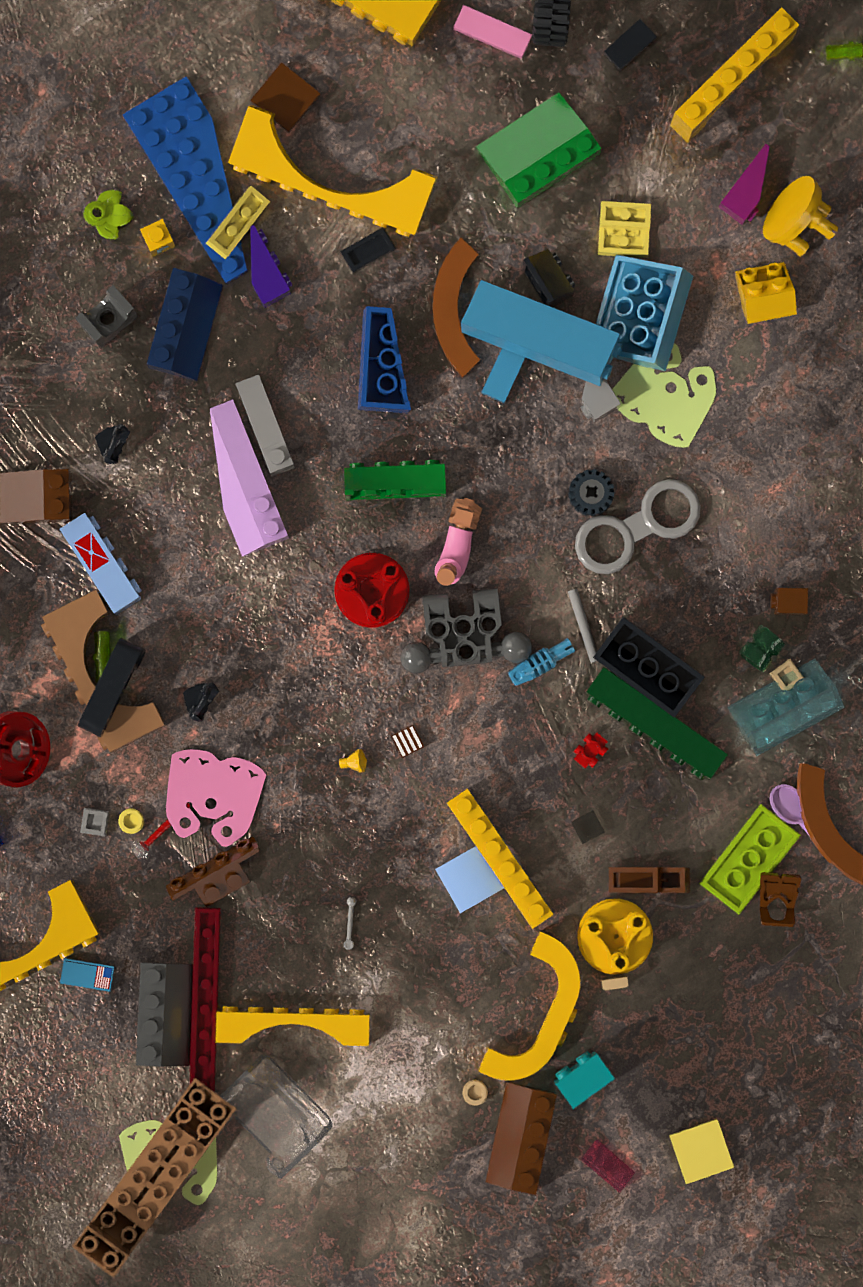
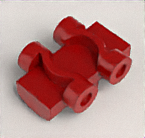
(587, 754)

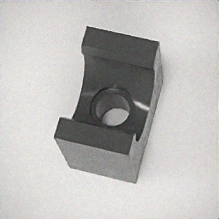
(114, 304)

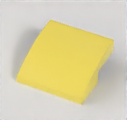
(624, 229)

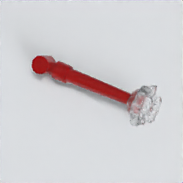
(141, 849)

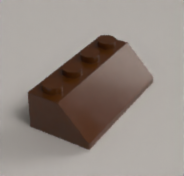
(521, 1138)

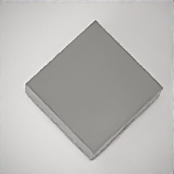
(95, 822)

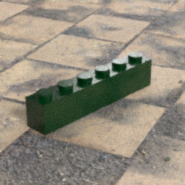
(656, 724)

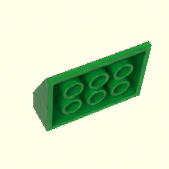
(539, 149)

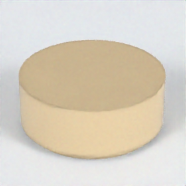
(475, 1092)

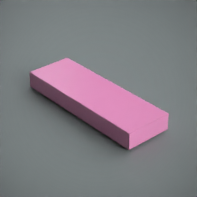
(492, 32)

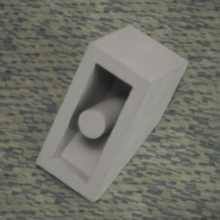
(598, 401)

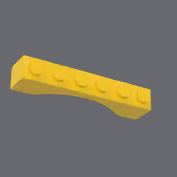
(500, 858)
(348, 1029)

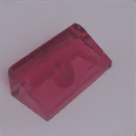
(607, 1165)

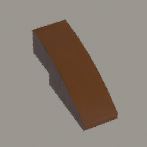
(649, 879)

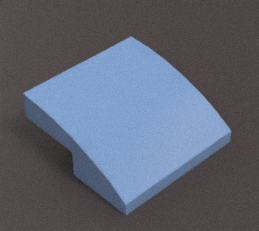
(469, 879)

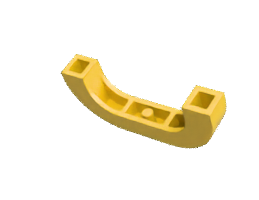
(552, 1031)

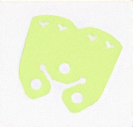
(660, 408)
(205, 1167)

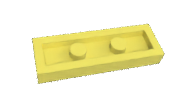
(237, 222)

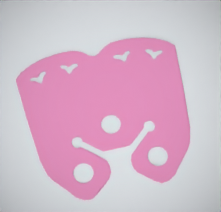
(213, 780)

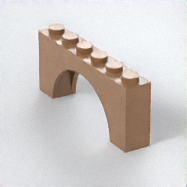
(70, 630)

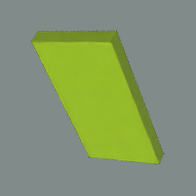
(754, 850)

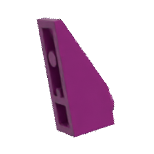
(746, 193)

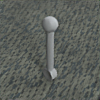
(348, 944)

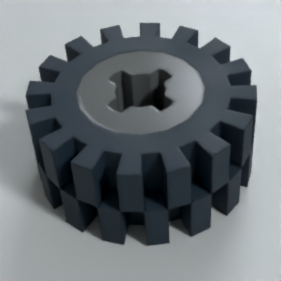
(588, 500)

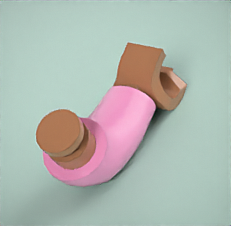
(457, 547)

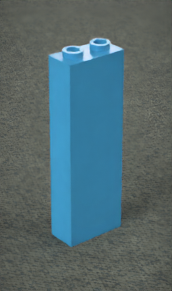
(541, 333)

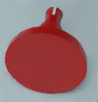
(372, 590)

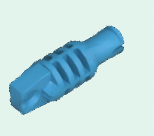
(540, 662)

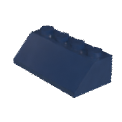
(184, 324)

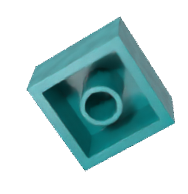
(583, 1078)

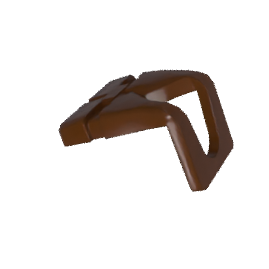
(782, 887)

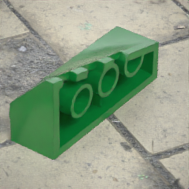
(395, 481)

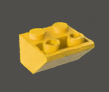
(766, 292)

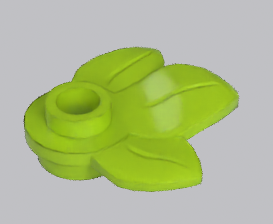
(111, 212)

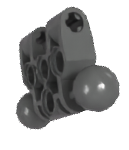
(417, 657)

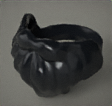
(111, 442)
(198, 698)

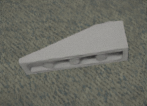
(265, 425)

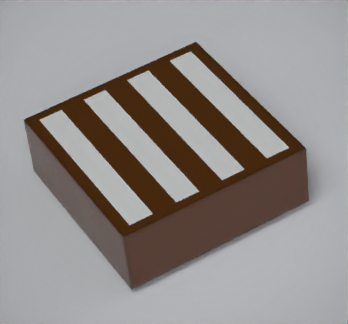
(407, 741)

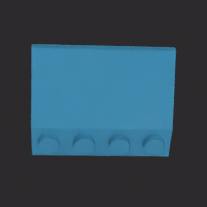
(645, 308)

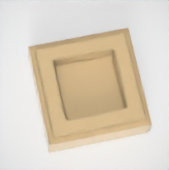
(784, 669)
(614, 983)

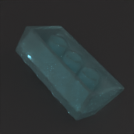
(778, 714)

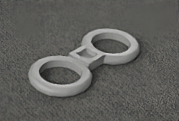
(637, 526)

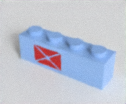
(100, 563)

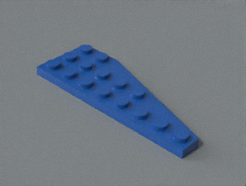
(186, 155)

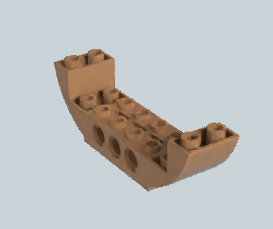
(154, 1177)

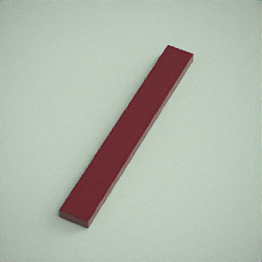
(204, 996)

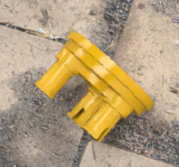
(795, 210)
(615, 936)

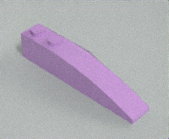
(243, 485)

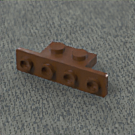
(218, 876)

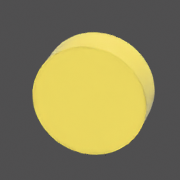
(131, 821)

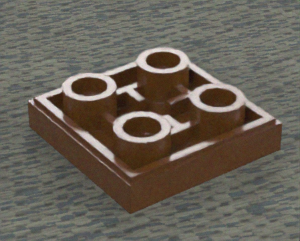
(285, 96)

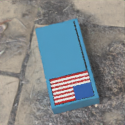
(87, 974)

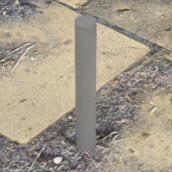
(583, 624)

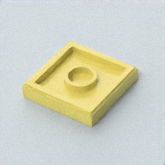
(701, 1151)

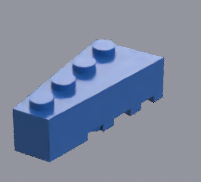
(381, 371)

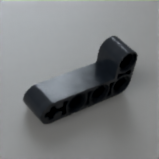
(111, 686)

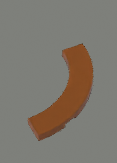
(446, 308)
(820, 826)

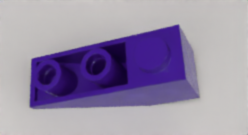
(266, 277)

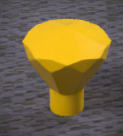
(356, 761)

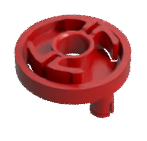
(15, 727)

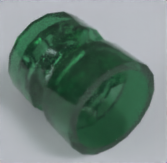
(762, 648)

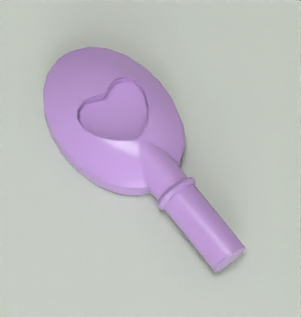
(786, 804)

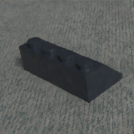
(649, 666)

